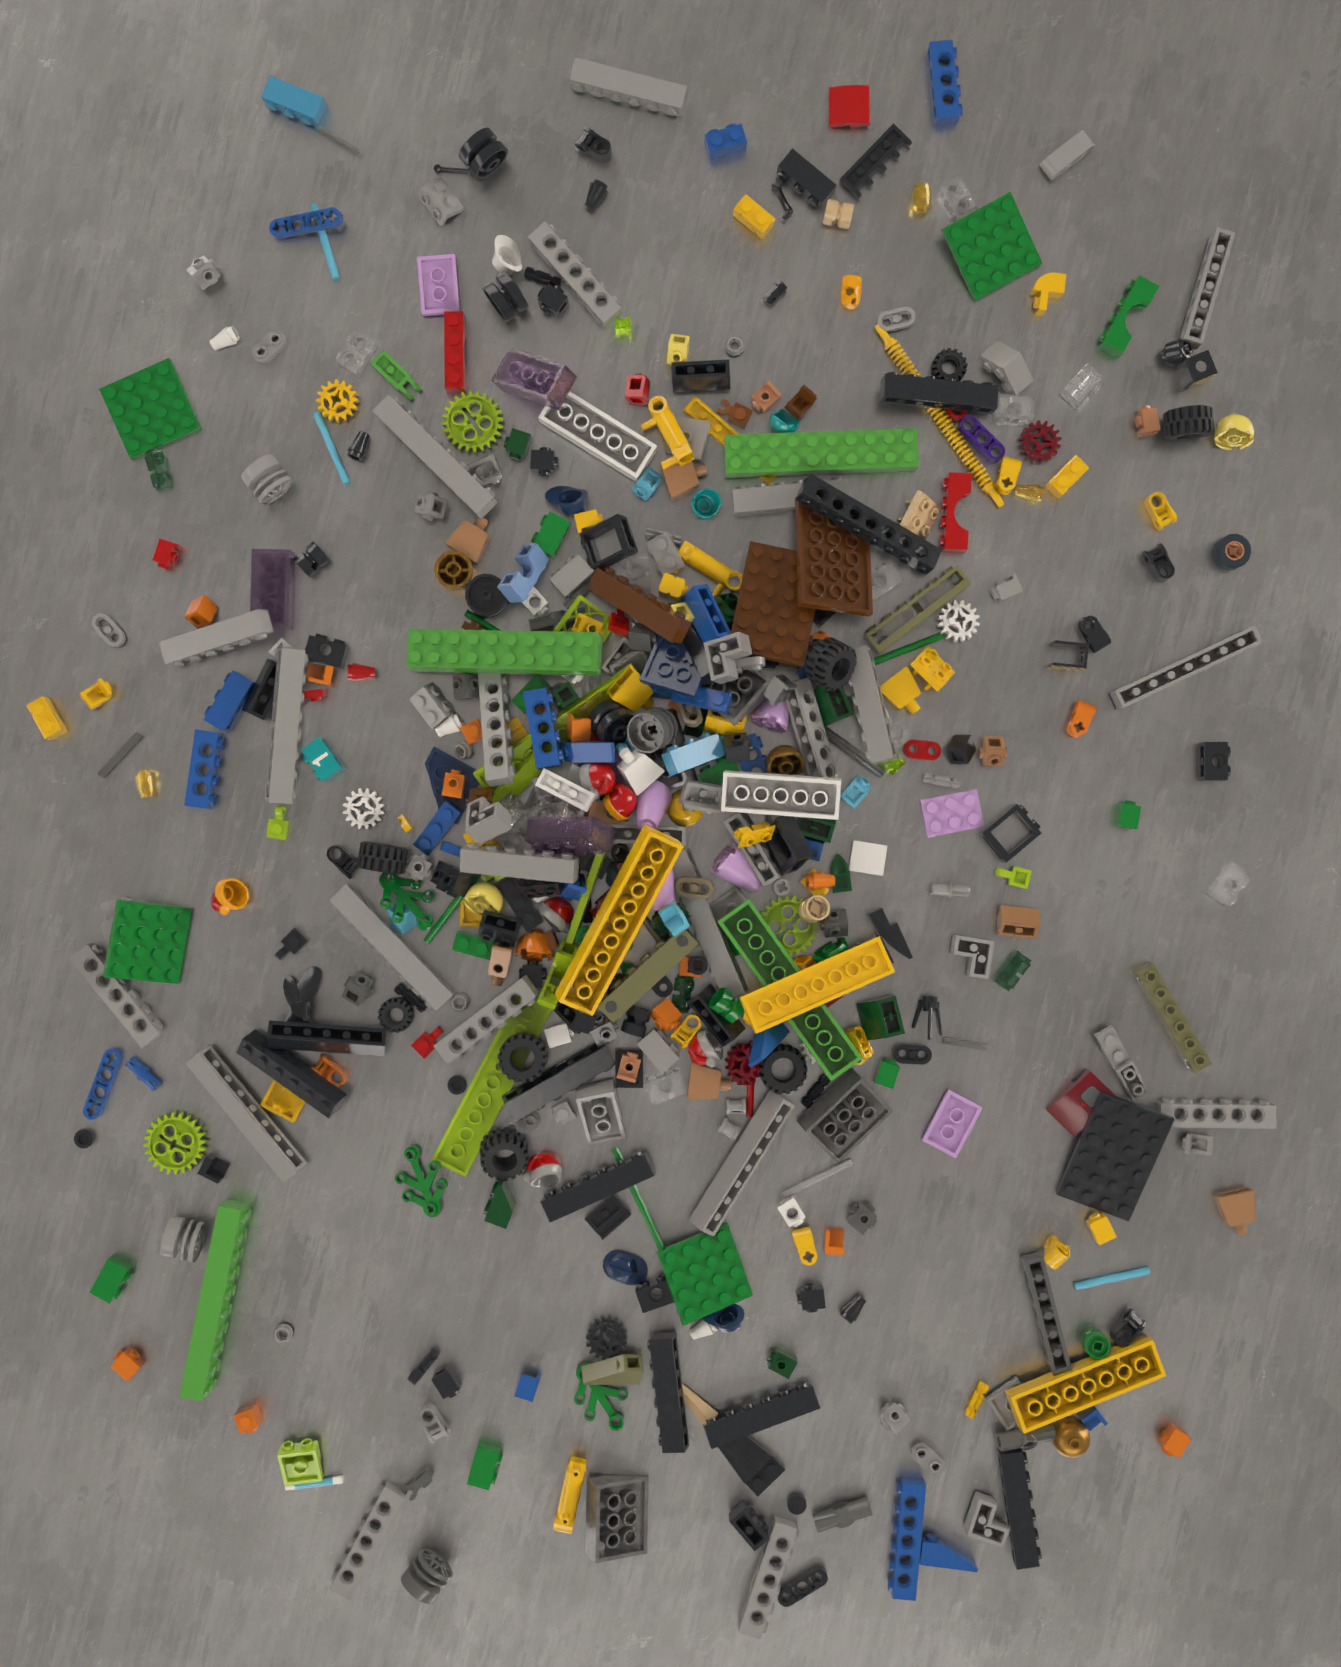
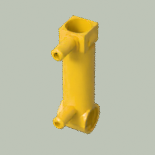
(671, 432)
(710, 567)
(570, 1495)

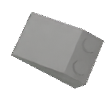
(600, 1112)

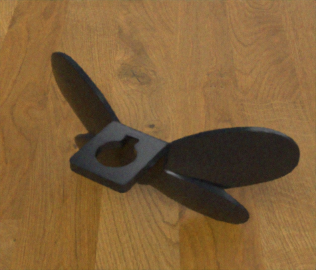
(299, 994)

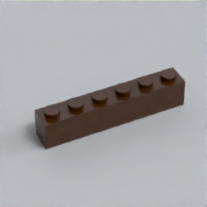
(639, 604)

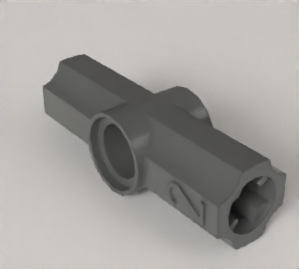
(549, 622)
(1017, 1439)
(842, 1514)

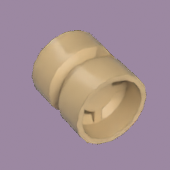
(838, 214)
(814, 909)

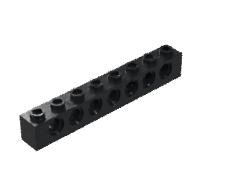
(865, 515)

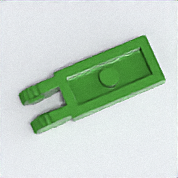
(394, 373)

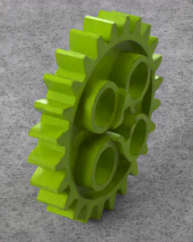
(487, 412)
(802, 937)
(168, 1158)

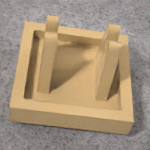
(920, 515)

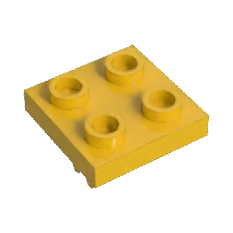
(932, 669)
(282, 1102)

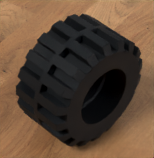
(1188, 422)
(831, 664)
(382, 857)
(522, 1074)
(791, 1083)
(504, 1140)

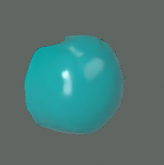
(783, 422)
(706, 503)

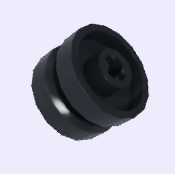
(483, 153)
(507, 295)
(481, 586)
(610, 721)

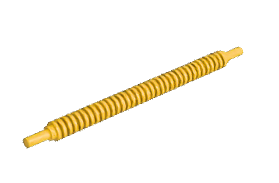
(989, 487)

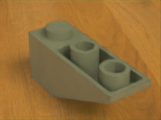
(618, 1370)

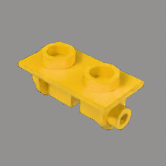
(761, 833)

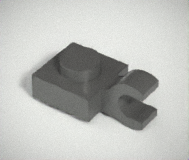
(421, 1480)

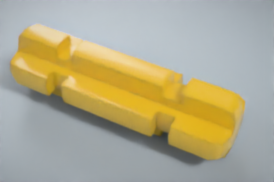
(976, 1400)

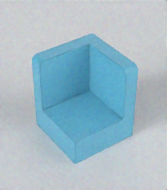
(673, 918)
(408, 923)

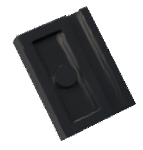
(619, 1083)
(607, 1216)

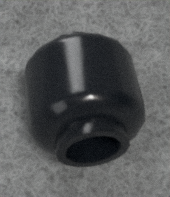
(1176, 352)

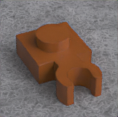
(738, 414)

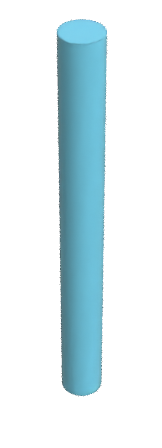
(326, 246)
(331, 447)
(1111, 1278)

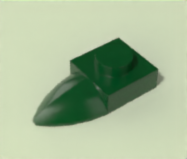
(842, 875)

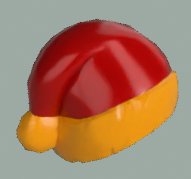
(620, 802)
(229, 895)

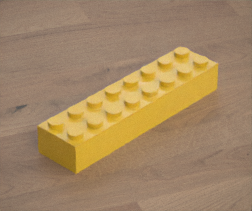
(1085, 1385)

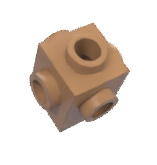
(993, 751)

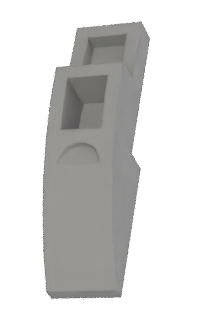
(1121, 1063)

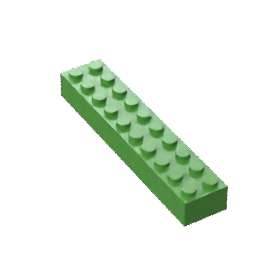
(821, 453)
(504, 652)
(771, 963)
(215, 1299)

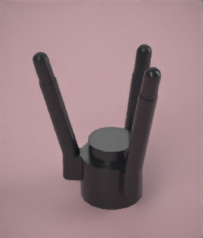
(931, 1005)

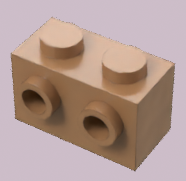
(1018, 922)

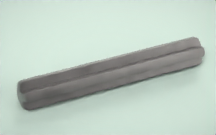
(853, 752)

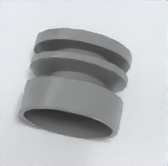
(266, 479)
(186, 1240)

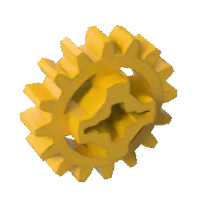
(334, 409)

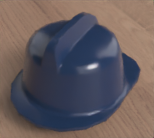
(567, 498)
(625, 1267)
(726, 1319)

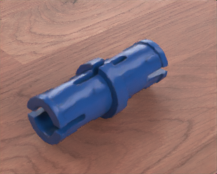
(142, 1073)

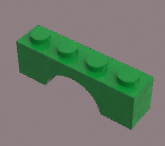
(1139, 296)

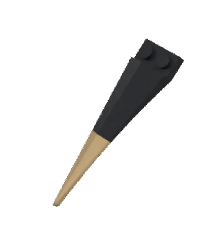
(749, 1459)

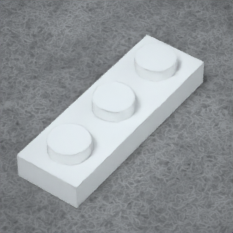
(565, 789)

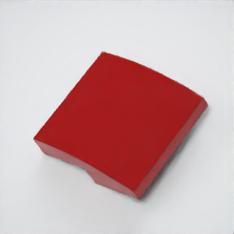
(849, 106)

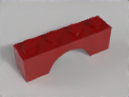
(454, 352)
(954, 536)

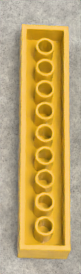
(618, 920)

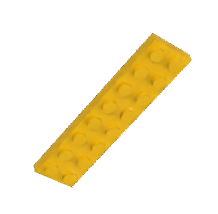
(816, 985)

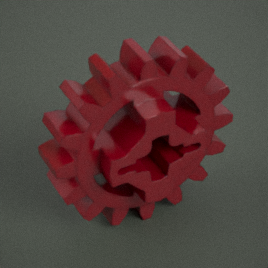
(1032, 440)
(739, 1067)

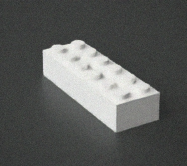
(600, 436)
(781, 794)

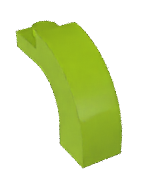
(558, 969)

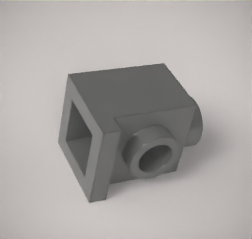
(778, 689)

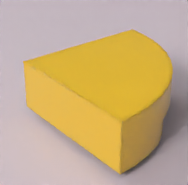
(405, 824)

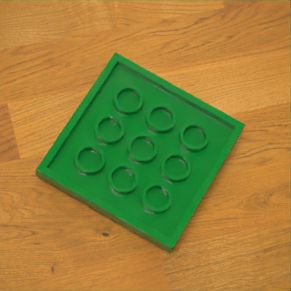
(991, 246)
(150, 408)
(147, 942)
(704, 1274)

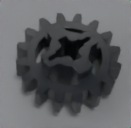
(598, 1341)

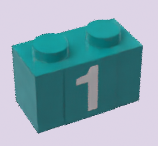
(321, 759)

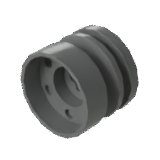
(652, 729)
(426, 1576)

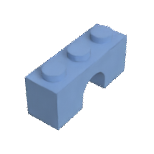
(517, 584)

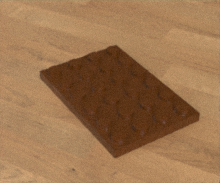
(831, 565)
(769, 606)

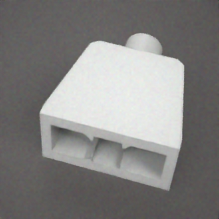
(638, 769)

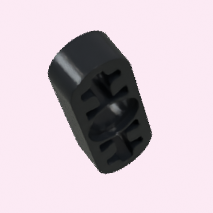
(787, 1588)

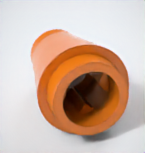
(819, 881)

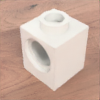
(541, 609)
(558, 1034)
(790, 1202)

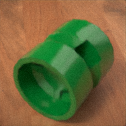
(725, 1003)
(1095, 1342)

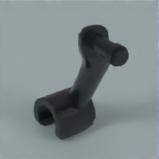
(785, 204)

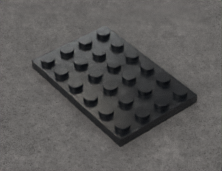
(1114, 1155)

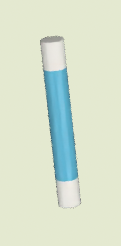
(326, 1481)

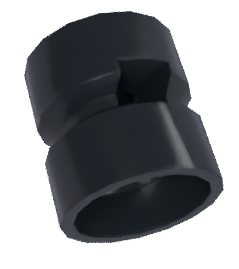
(311, 559)
(636, 1021)

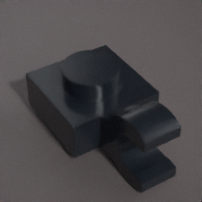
(292, 942)

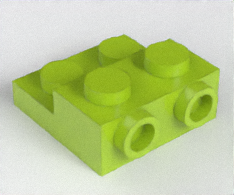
(300, 1462)

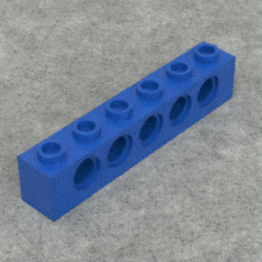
(907, 1588)

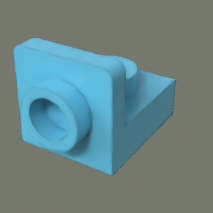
(647, 483)
(856, 791)

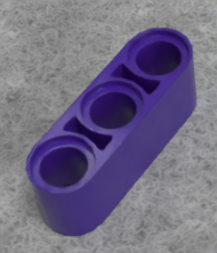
(979, 430)

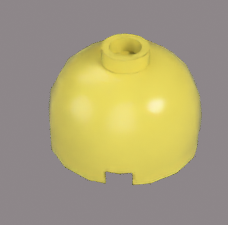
(1234, 431)
(484, 897)

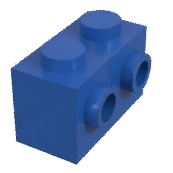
(725, 141)

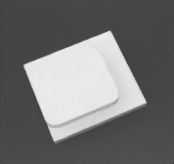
(868, 858)

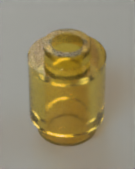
(921, 197)
(145, 783)

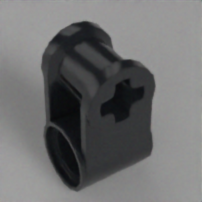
(591, 143)
(1159, 561)
(1095, 634)
(344, 862)
(1128, 1327)

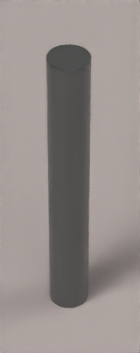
(119, 755)

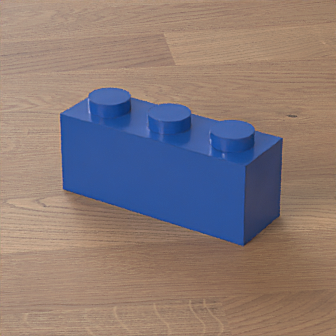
(708, 617)
(229, 701)

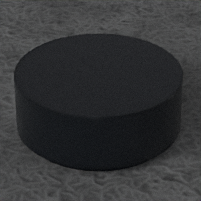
(457, 1084)
(84, 1138)
(796, 1503)

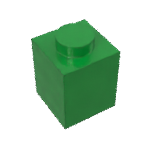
(1127, 815)
(886, 1073)

